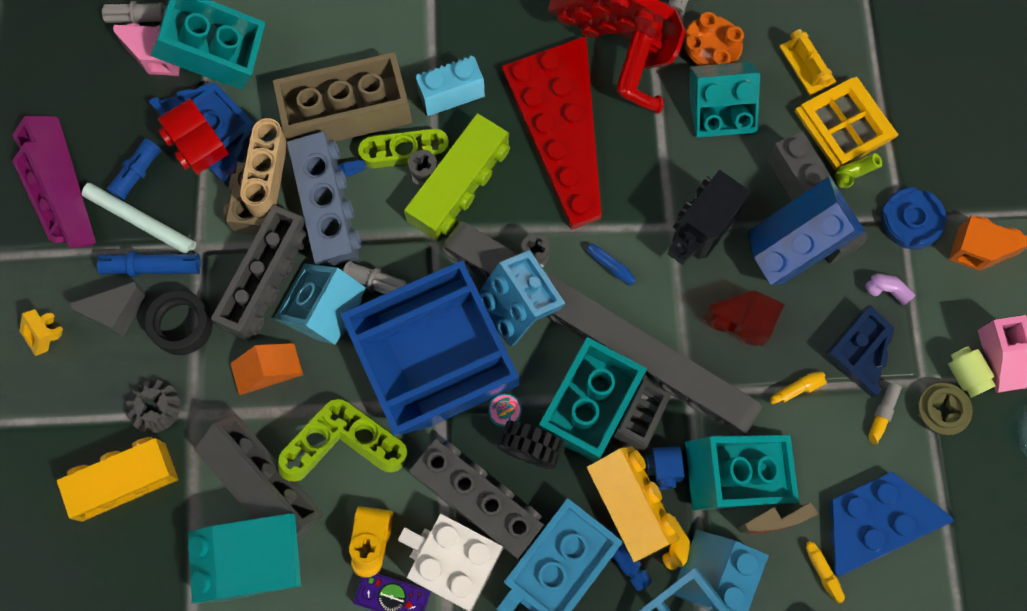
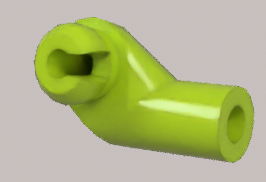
(846, 174)

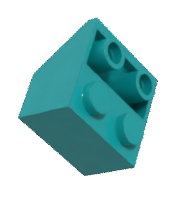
(724, 99)

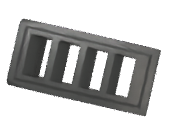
(631, 434)

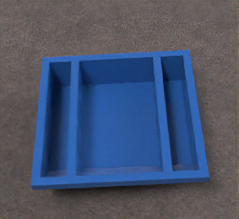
(430, 350)

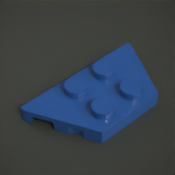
(223, 116)
(879, 520)

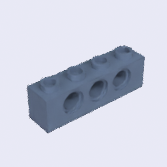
(306, 156)

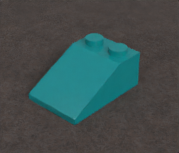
(741, 471)
(243, 559)

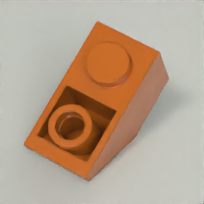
(985, 244)

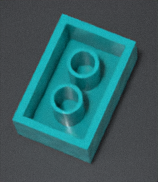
(209, 40)
(592, 399)

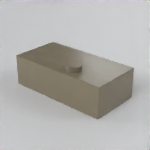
(344, 99)

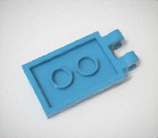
(561, 562)

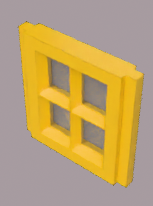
(845, 123)

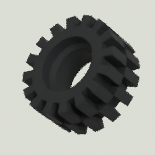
(530, 444)

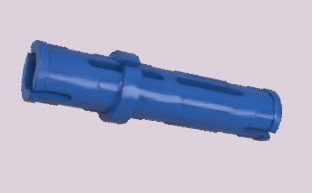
(148, 264)

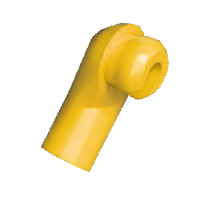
(678, 551)

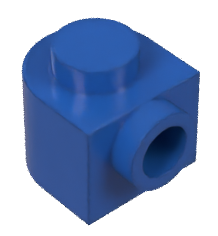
(665, 466)

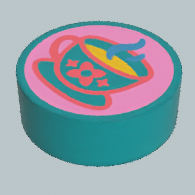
(504, 408)

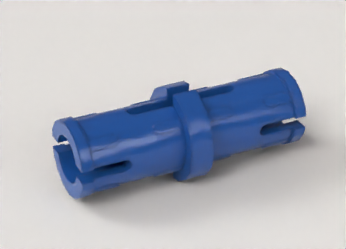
(134, 169)

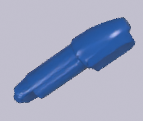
(349, 168)
(616, 267)

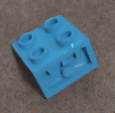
(519, 295)

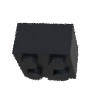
(707, 217)

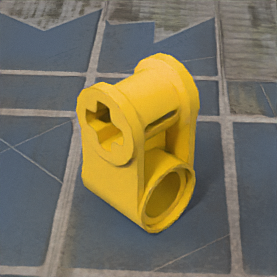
(369, 536)

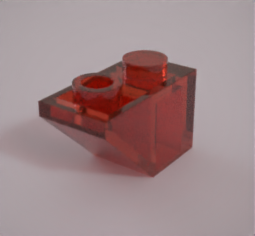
(746, 315)

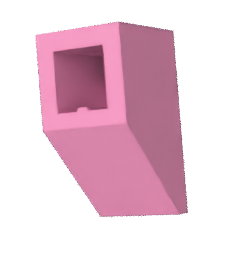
(139, 43)
(1006, 352)

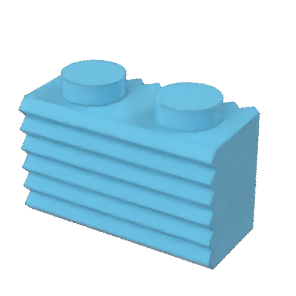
(450, 85)

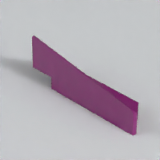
(51, 181)

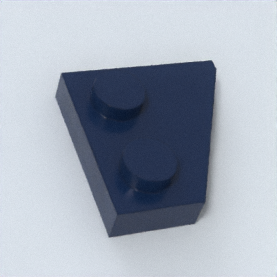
(863, 349)

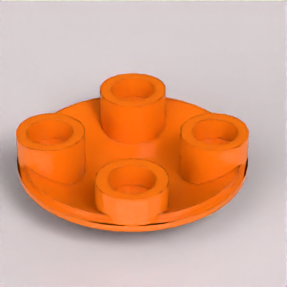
(713, 40)

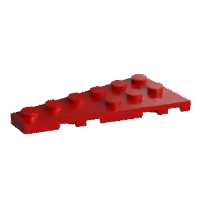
(557, 111)

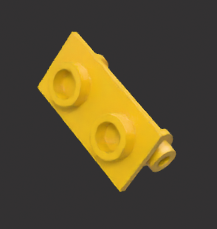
(807, 63)

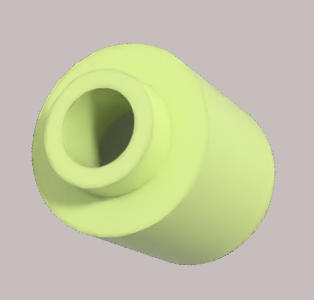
(971, 371)

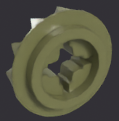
(955, 400)

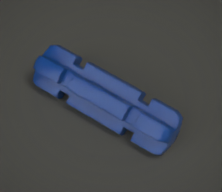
(639, 578)

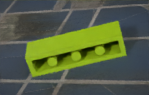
(458, 177)

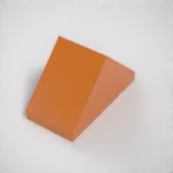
(266, 366)

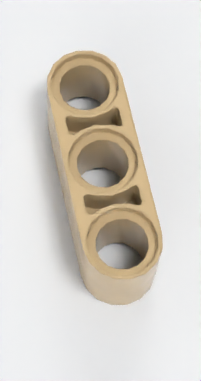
(259, 154)

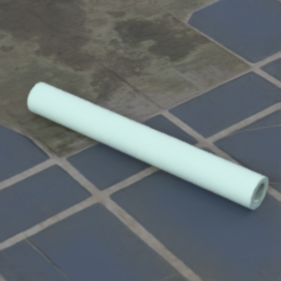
(138, 218)

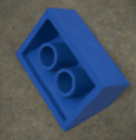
(803, 232)

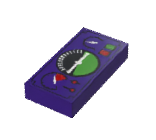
(389, 594)

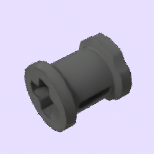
(421, 160)
(531, 243)

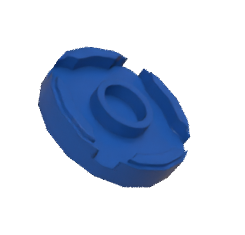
(913, 218)

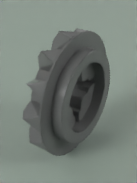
(168, 403)

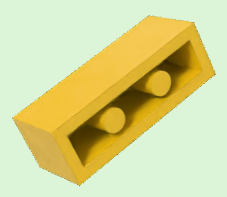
(116, 479)
(634, 503)

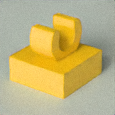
(36, 333)

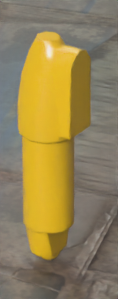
(805, 384)
(825, 573)

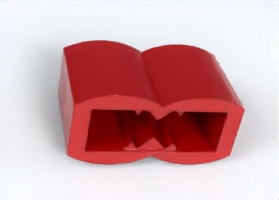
(193, 136)

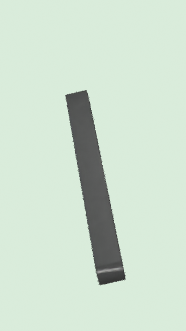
(589, 319)

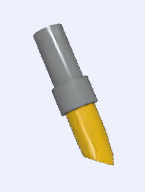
(884, 412)

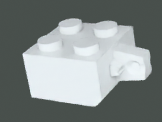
(451, 560)

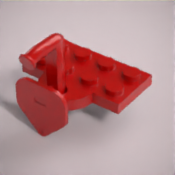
(650, 25)

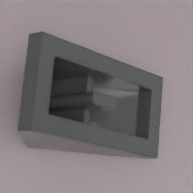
(112, 308)

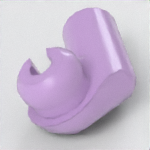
(890, 284)

